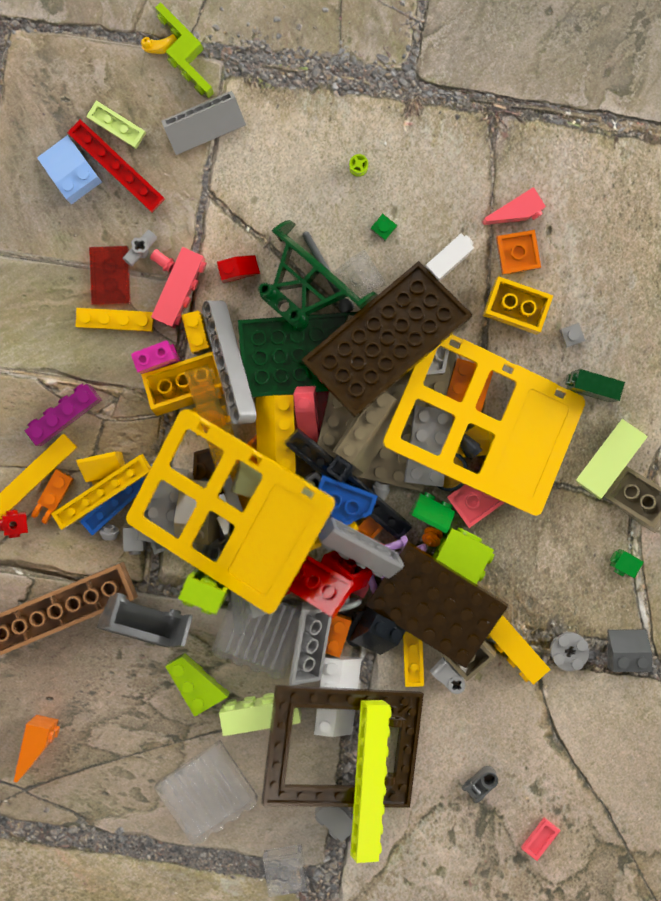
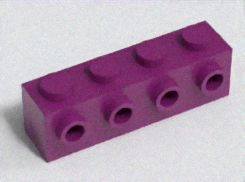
(63, 414)

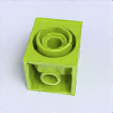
(464, 553)

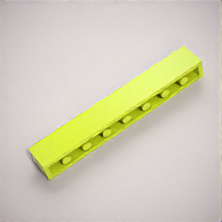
(370, 780)

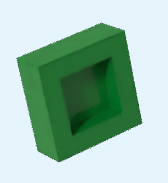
(383, 227)

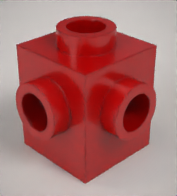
(18, 517)

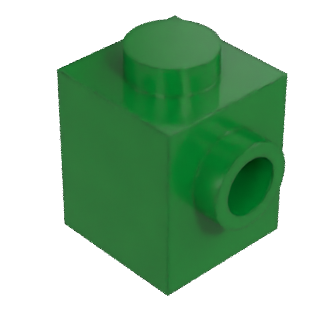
(625, 563)

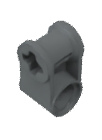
(478, 786)

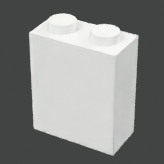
(450, 257)

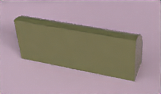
(248, 479)

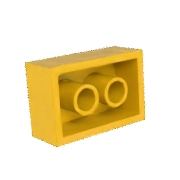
(517, 305)

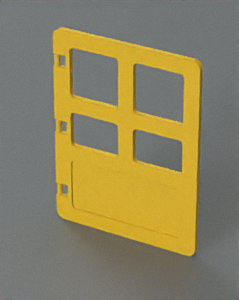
(526, 441)
(267, 537)

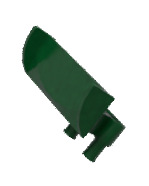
(275, 298)

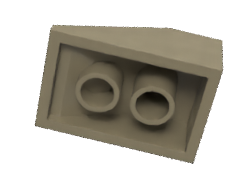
(637, 498)
(185, 506)

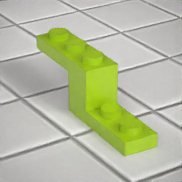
(183, 50)

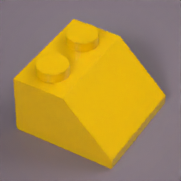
(100, 466)

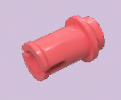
(162, 260)

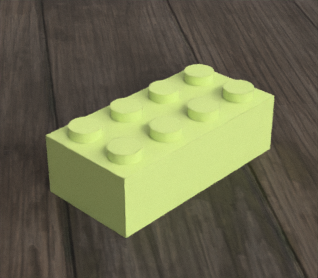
(250, 714)

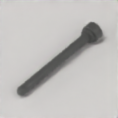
(344, 304)

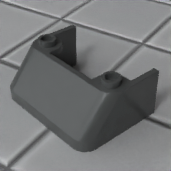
(144, 623)

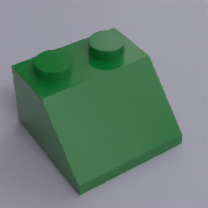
(432, 512)

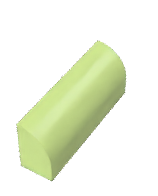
(611, 459)

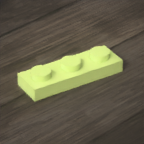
(116, 124)

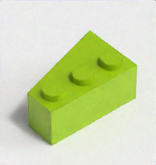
(195, 685)

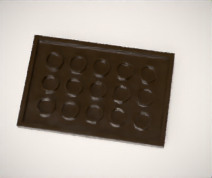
(438, 605)

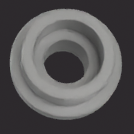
(109, 532)

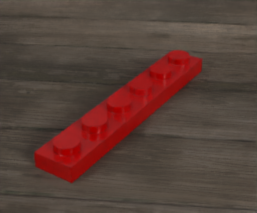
(116, 165)

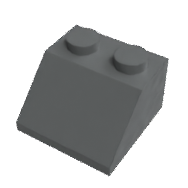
(629, 650)

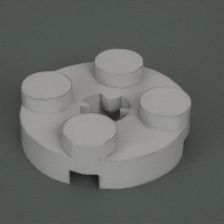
(574, 661)

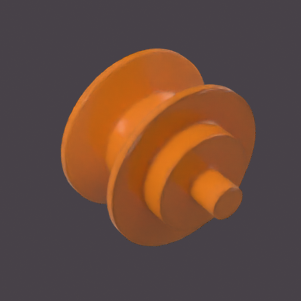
(432, 536)

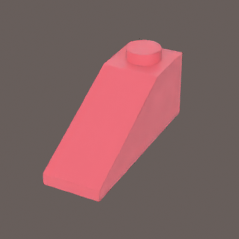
(520, 209)
(306, 411)

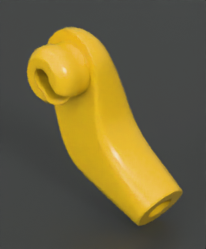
(157, 46)

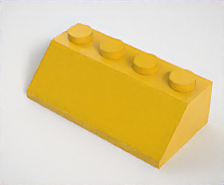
(168, 386)
(273, 426)

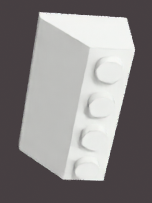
(337, 673)

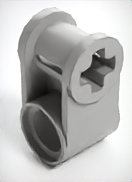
(446, 674)

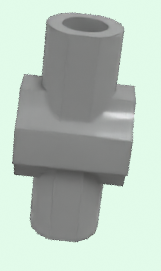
(146, 241)

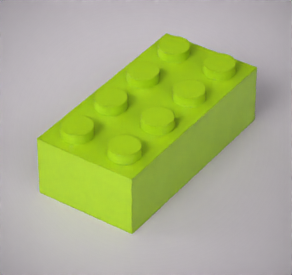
(203, 592)

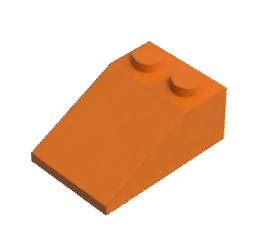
(37, 737)

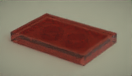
(109, 275)

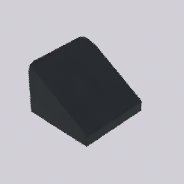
(341, 469)

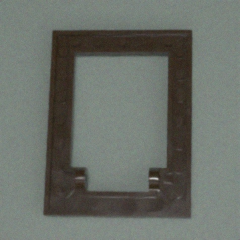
(405, 707)

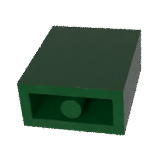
(595, 385)

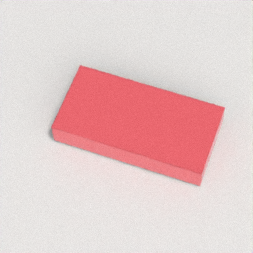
(540, 839)

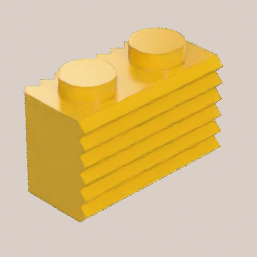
(196, 332)

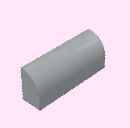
(203, 122)

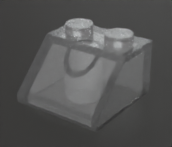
(360, 275)

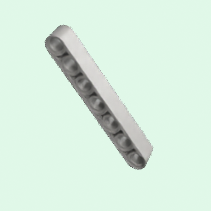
(228, 362)

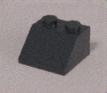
(377, 632)

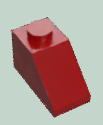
(238, 268)

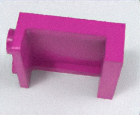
(155, 357)

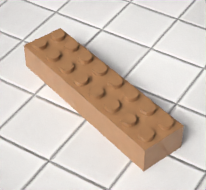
(63, 607)

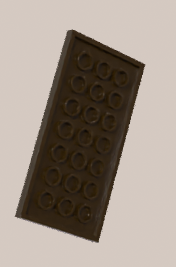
(386, 338)

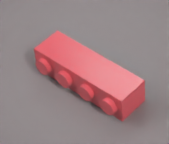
(178, 288)

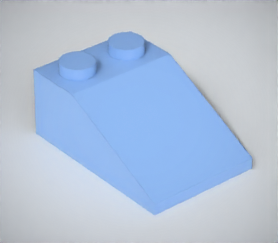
(69, 170)

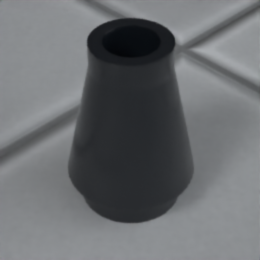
(470, 446)

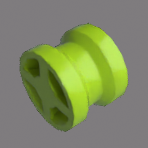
(358, 161)

